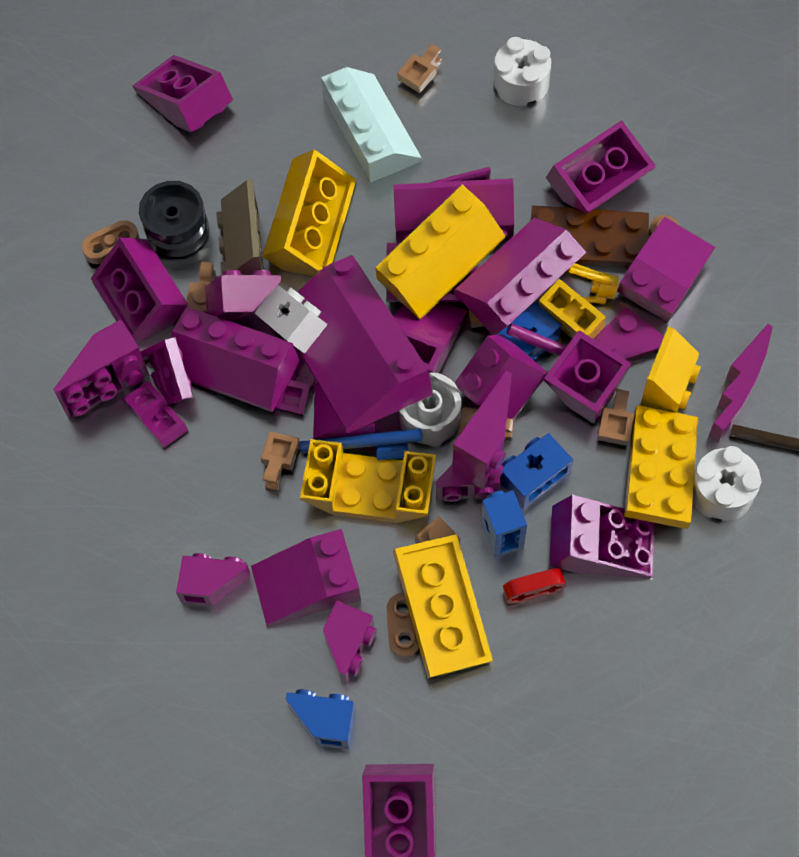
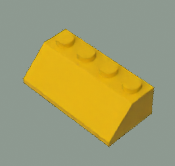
(309, 215)
(440, 252)

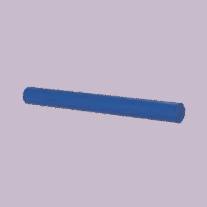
(369, 440)

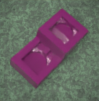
(299, 389)
(156, 414)

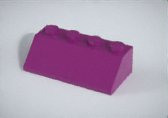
(419, 200)
(518, 273)
(234, 358)

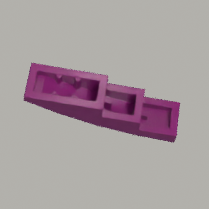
(743, 377)

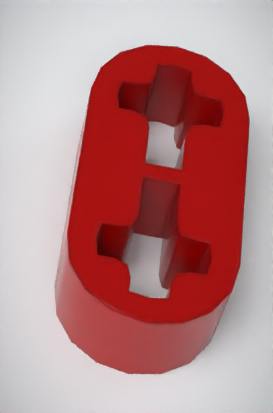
(534, 586)

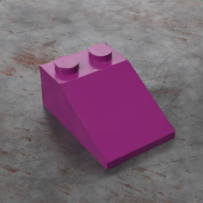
(185, 92)
(665, 269)
(480, 445)
(306, 578)
(399, 810)

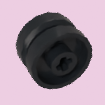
(174, 218)

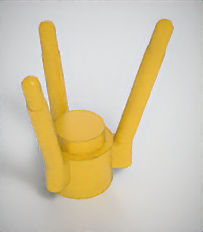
(602, 283)

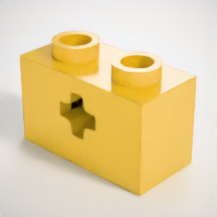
(572, 311)

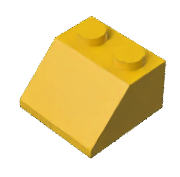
(671, 374)

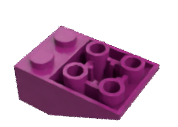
(432, 334)
(101, 370)
(599, 539)

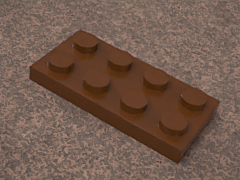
(606, 235)

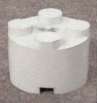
(522, 71)
(436, 415)
(739, 484)

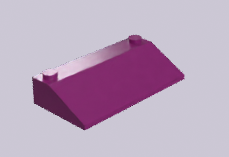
(362, 352)

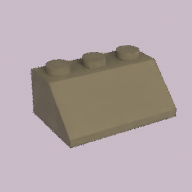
(241, 230)

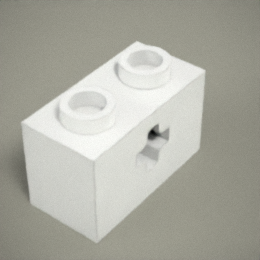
(291, 318)

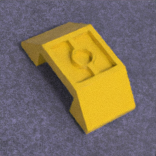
(367, 486)

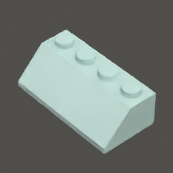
(369, 123)

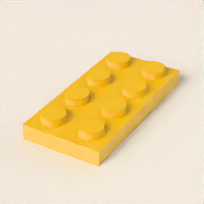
(661, 467)
(442, 606)

